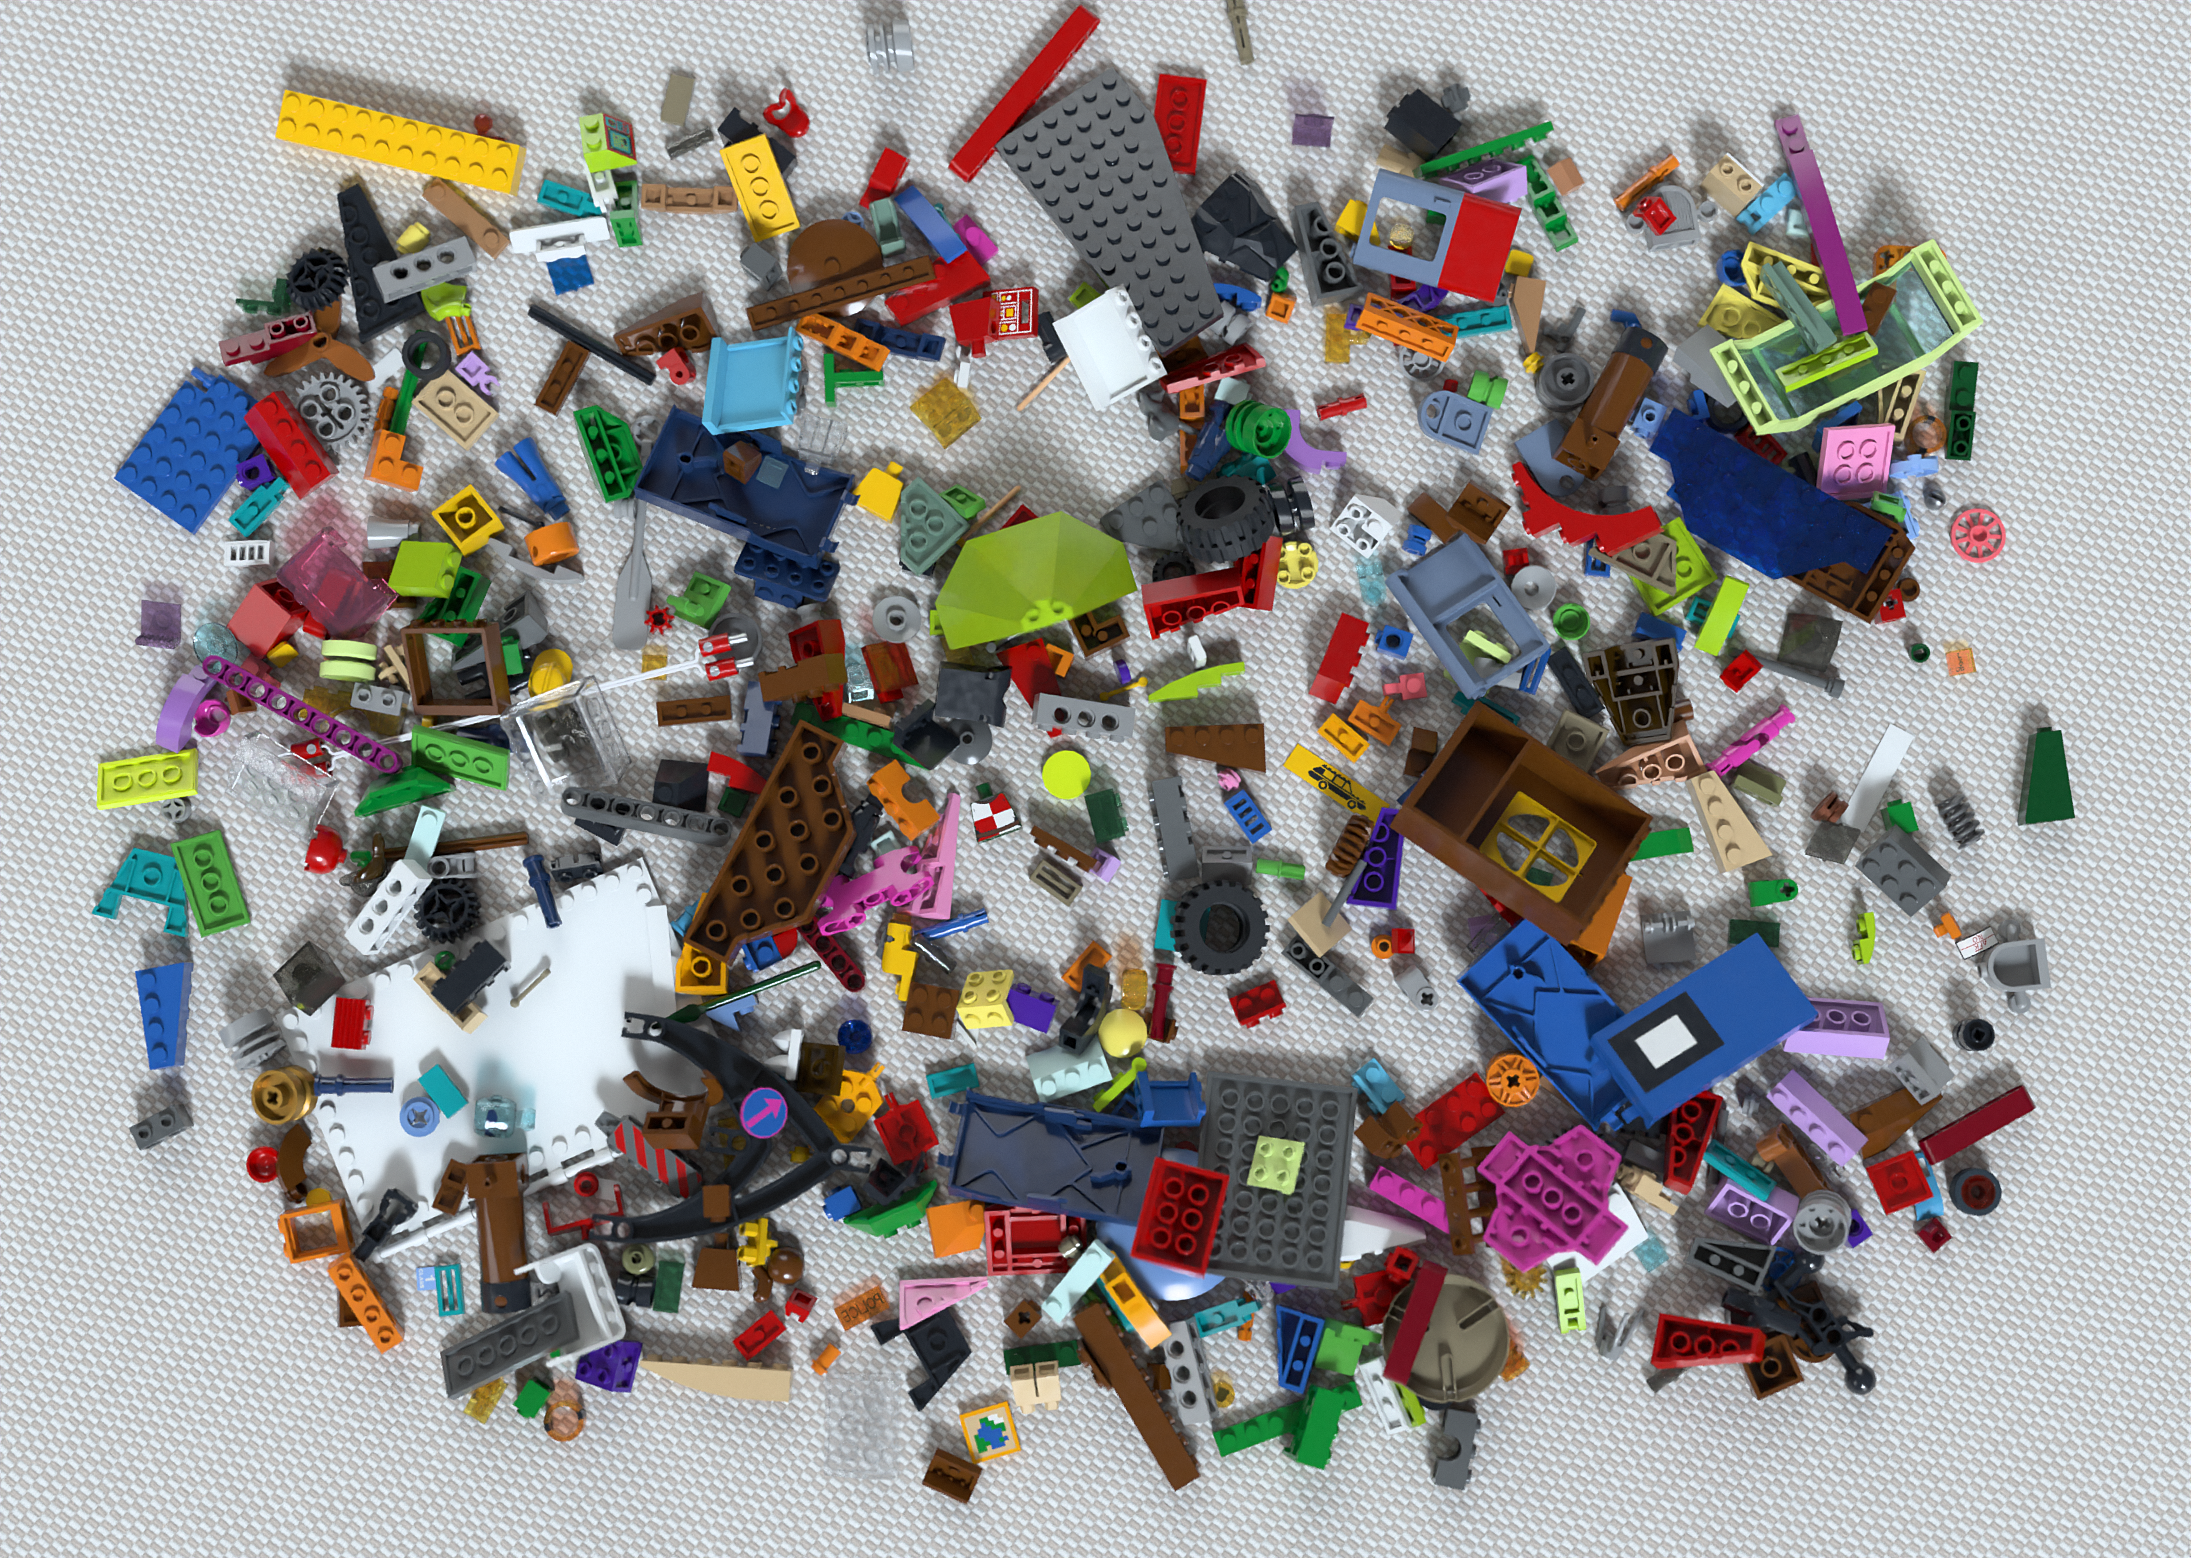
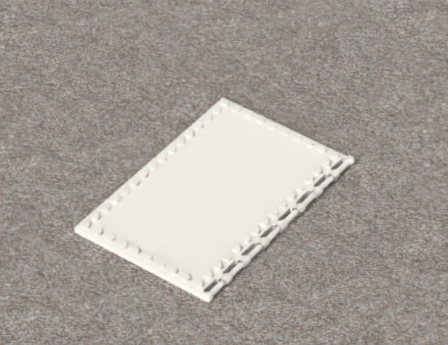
(548, 1054)

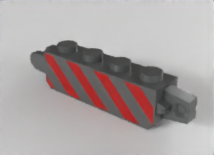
(663, 1165)

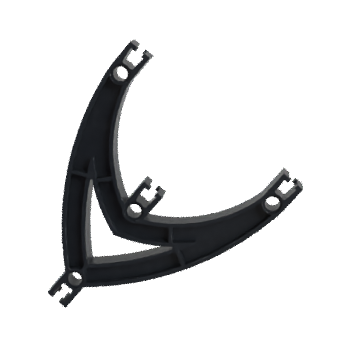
(738, 1076)

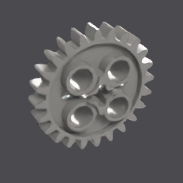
(345, 398)

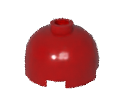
(325, 851)

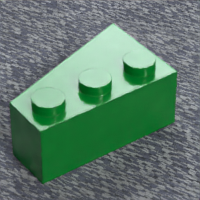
(463, 603)
(1316, 1427)

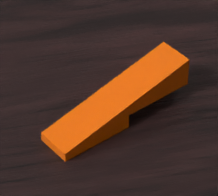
(1192, 413)

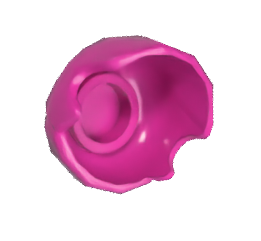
(212, 718)

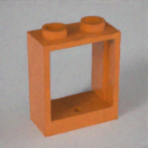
(341, 1224)

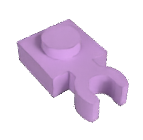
(476, 372)

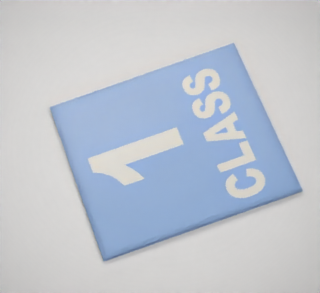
(425, 1278)

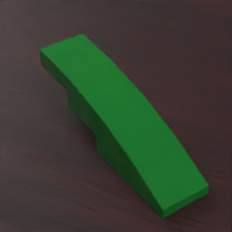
(1546, 206)

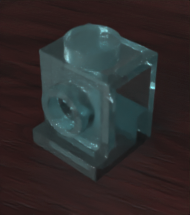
(859, 682)

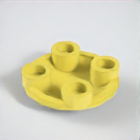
(1297, 565)
(1122, 1033)

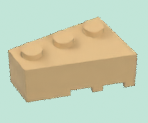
(1897, 402)

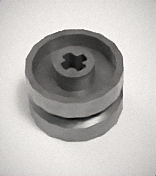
(1573, 371)
(737, 624)

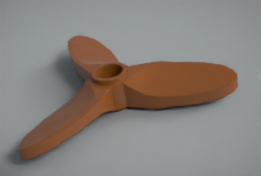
(338, 353)

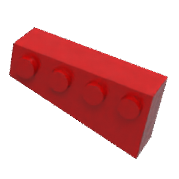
(953, 282)
(1190, 599)
(1687, 1140)
(1702, 1343)

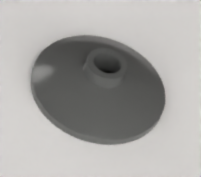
(980, 745)

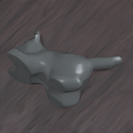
(1162, 420)

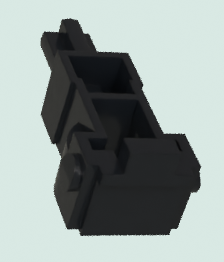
(381, 1229)

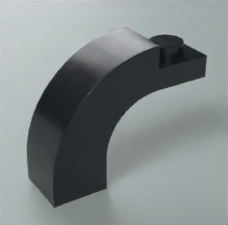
(1089, 1012)

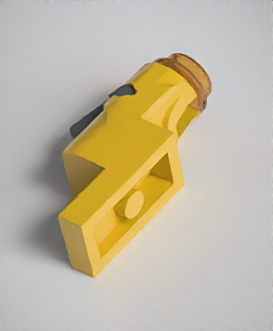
(895, 954)

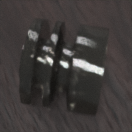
(560, 731)

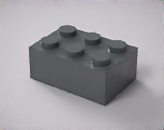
(1903, 870)

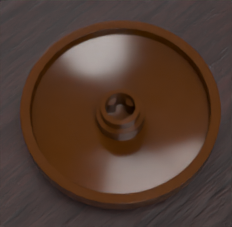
(831, 253)

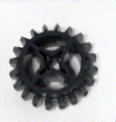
(317, 279)
(427, 917)

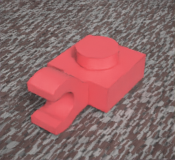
(259, 668)
(1409, 686)

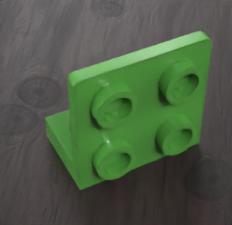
(1342, 1344)

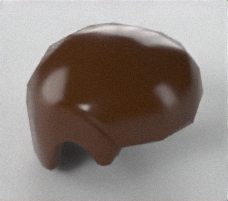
(786, 1266)

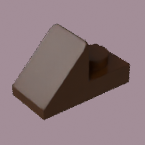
(1420, 751)

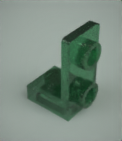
(281, 302)

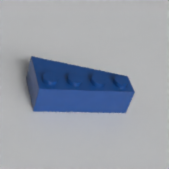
(165, 1012)

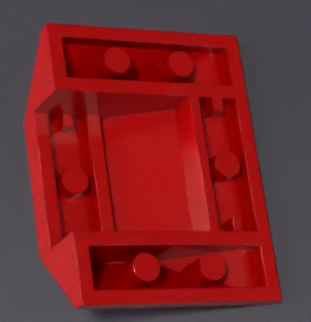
(1028, 1240)

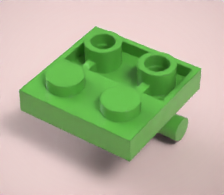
(700, 600)

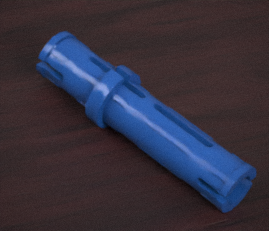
(954, 925)

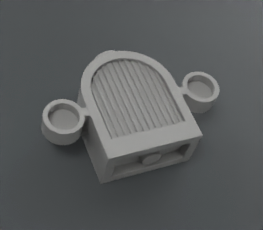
(1684, 229)
(2015, 966)

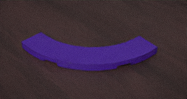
(1422, 300)

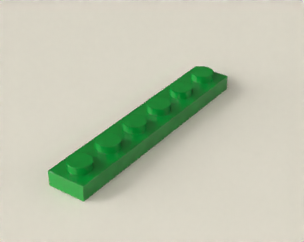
(1492, 148)
(854, 733)
(1273, 1423)

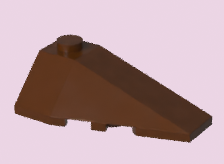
(682, 324)
(1887, 1119)

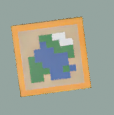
(990, 1432)

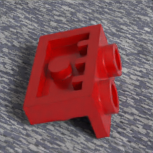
(1257, 1003)

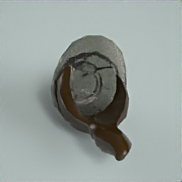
(366, 881)

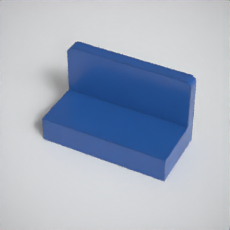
(1651, 627)

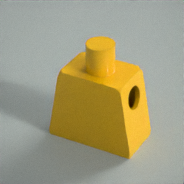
(881, 492)

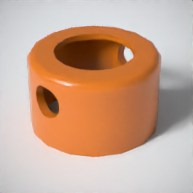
(552, 544)

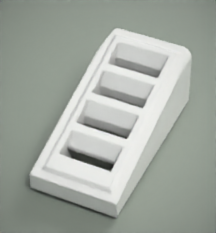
(268, 553)

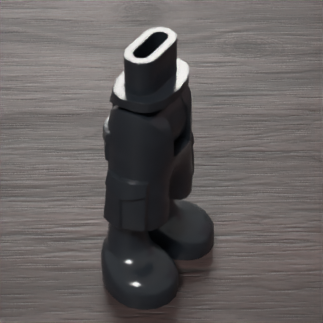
(865, 822)

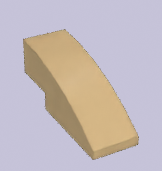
(468, 1018)

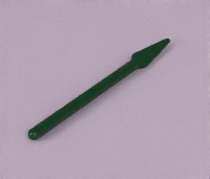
(693, 1012)

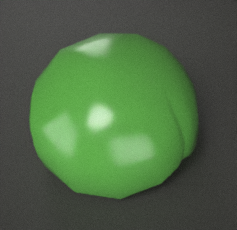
(1571, 621)

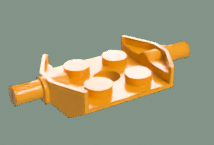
(865, 1094)

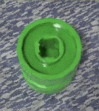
(1487, 389)

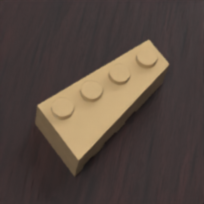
(1725, 825)

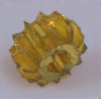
(1134, 989)
(1522, 1286)

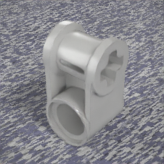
(457, 866)
(1413, 984)

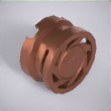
(1829, 808)

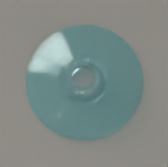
(207, 641)

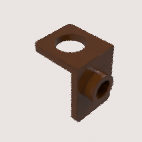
(1170, 1029)

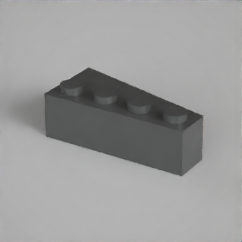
(1322, 258)
(1174, 829)

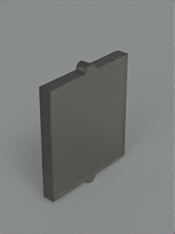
(1832, 842)

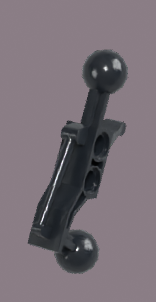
(1858, 1376)

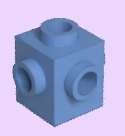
(1647, 419)

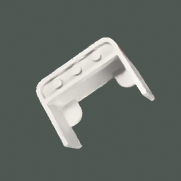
(594, 1301)

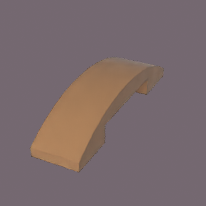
(689, 200)

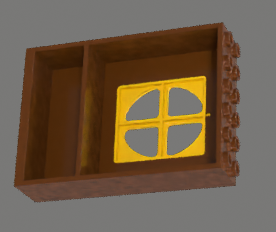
(1501, 772)

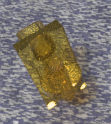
(485, 1400)

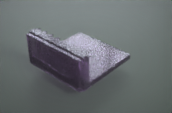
(1312, 130)
(160, 625)

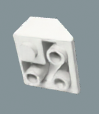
(1366, 523)

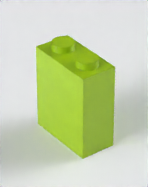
(425, 569)

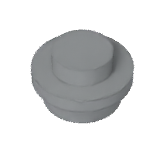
(1751, 1105)

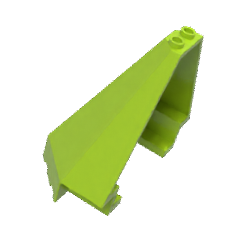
(1030, 579)

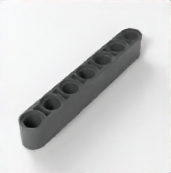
(634, 821)

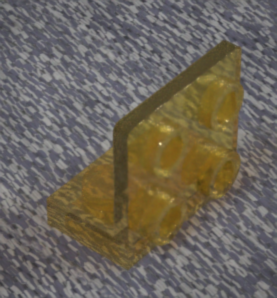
(946, 412)

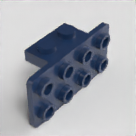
(784, 579)

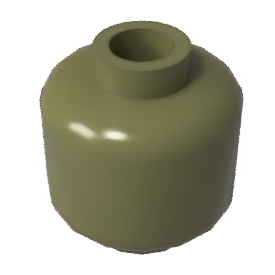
(647, 1255)

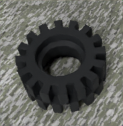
(1172, 560)

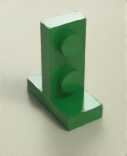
(626, 216)
(846, 379)

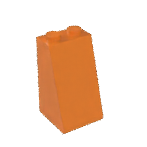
(1595, 940)

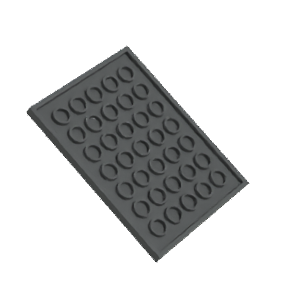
(1261, 1229)

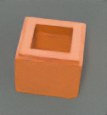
(1281, 307)

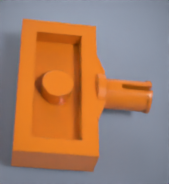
(1375, 720)

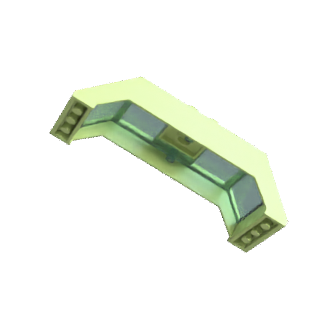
(1922, 324)

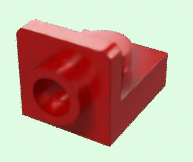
(1655, 214)

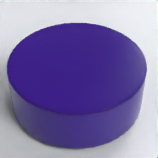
(1122, 671)

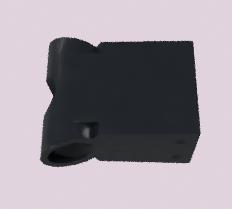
(972, 692)

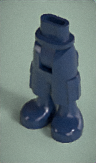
(1210, 443)

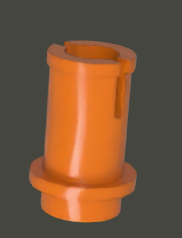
(825, 1359)

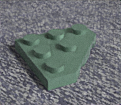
(927, 526)

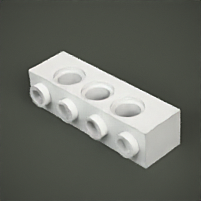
(371, 938)

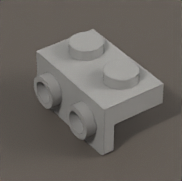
(378, 699)

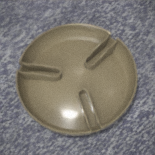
(1462, 1343)

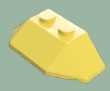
(1806, 275)

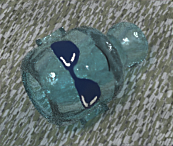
(498, 1117)

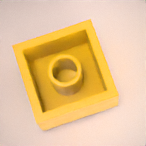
(468, 521)

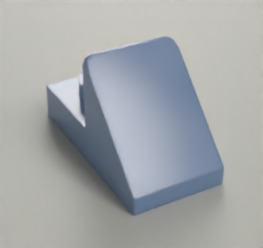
(727, 1013)

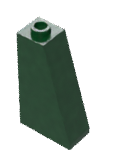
(2045, 782)

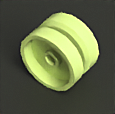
(348, 660)

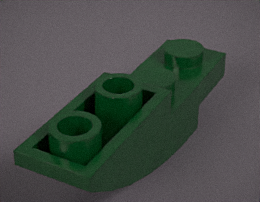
(1958, 410)

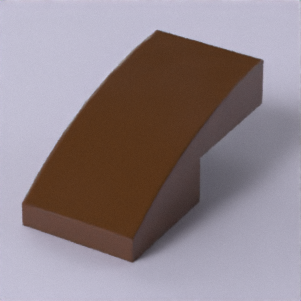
(1433, 517)
(452, 1189)

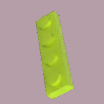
(1826, 362)

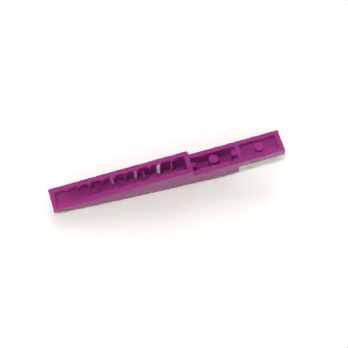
(1821, 225)

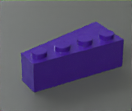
(1381, 877)

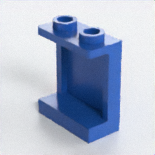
(1168, 1101)

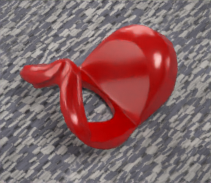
(795, 123)

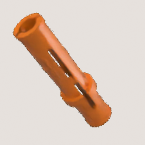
(1652, 177)

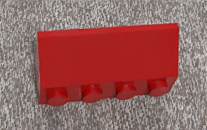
(290, 443)

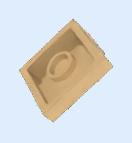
(1644, 1186)

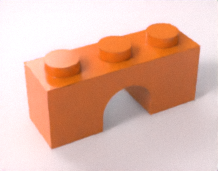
(911, 817)

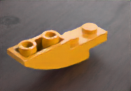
(1134, 1303)

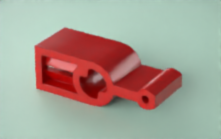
(885, 177)

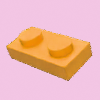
(1343, 738)

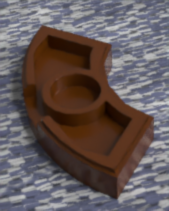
(290, 1157)

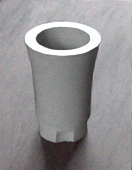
(391, 532)

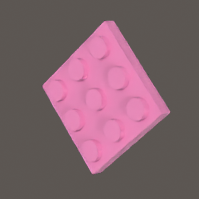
(1855, 460)

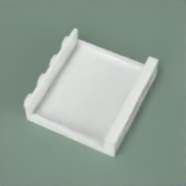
(1109, 348)

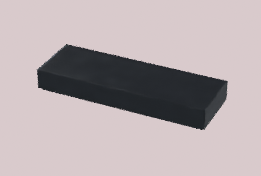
(1574, 683)

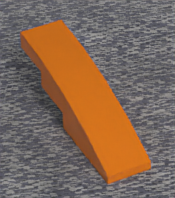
(843, 340)

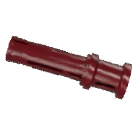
(1162, 989)

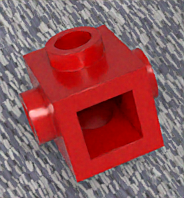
(1402, 1257)

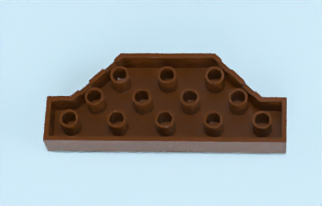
(783, 851)

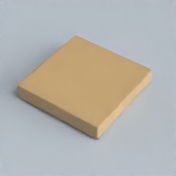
(1309, 926)

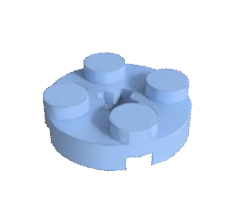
(1913, 466)

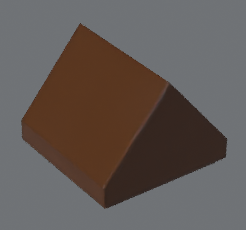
(1159, 1376)

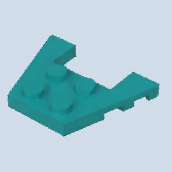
(152, 879)

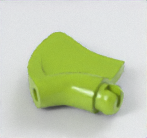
(446, 301)

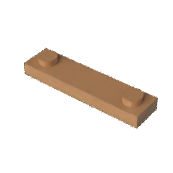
(466, 218)

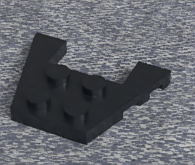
(938, 1346)

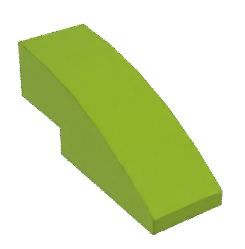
(1721, 615)

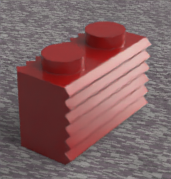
(351, 1023)

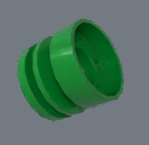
(1258, 429)

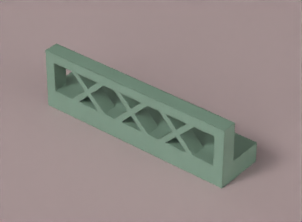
(1797, 307)

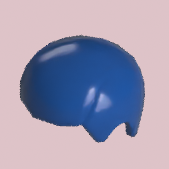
(1729, 269)

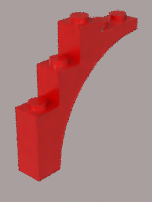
(1614, 531)

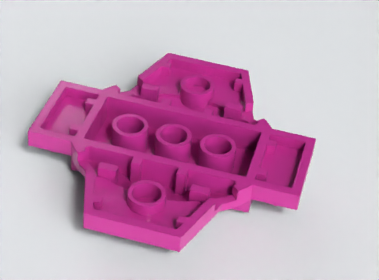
(1552, 1198)

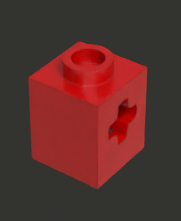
(1893, 613)

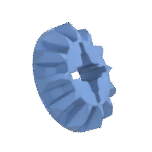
(408, 1116)

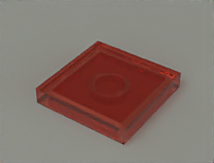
(889, 666)

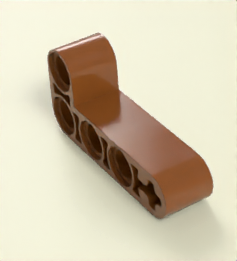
(1797, 1166)

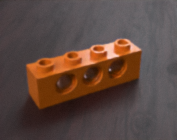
(366, 1302)

